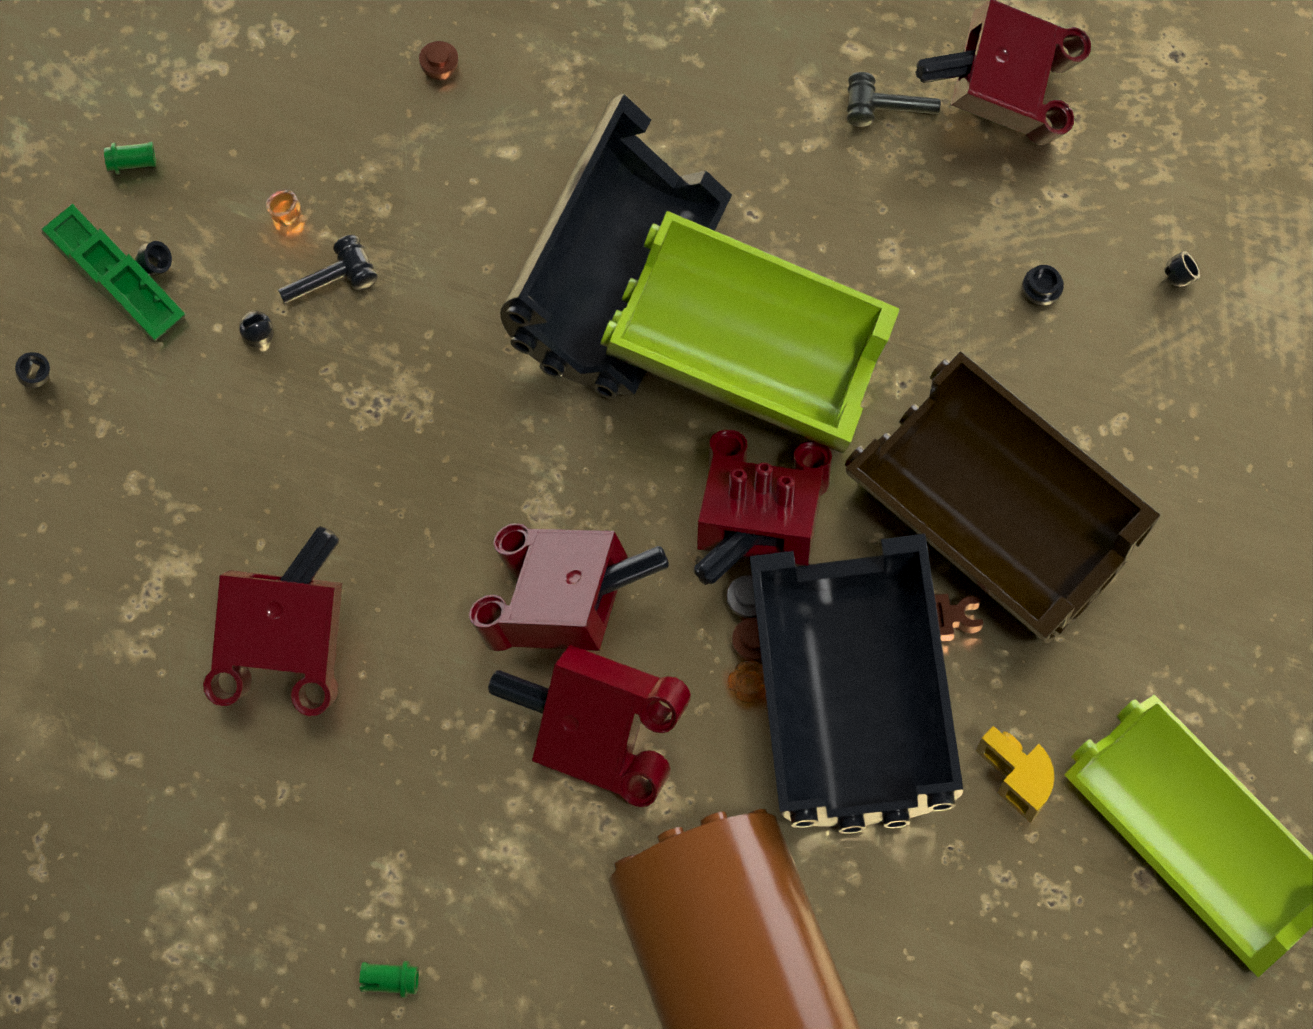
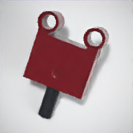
(595, 719)

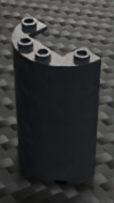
(596, 246)
(856, 688)

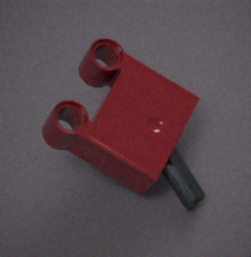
(279, 626)

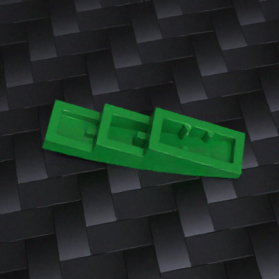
(113, 273)

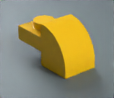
(1027, 777)

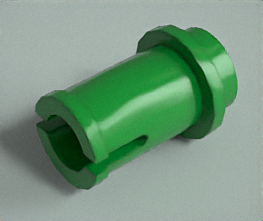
(129, 157)
(389, 978)

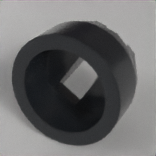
(154, 252)
(1182, 270)
(260, 332)
(24, 366)

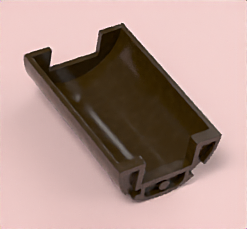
(1005, 497)

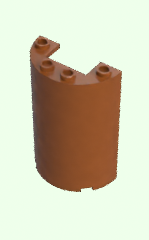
(729, 930)

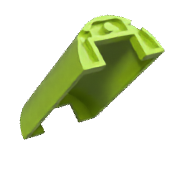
(751, 331)

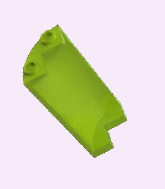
(1200, 831)

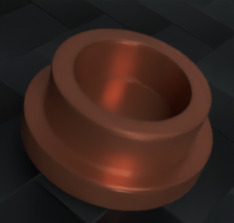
(438, 59)
(746, 640)

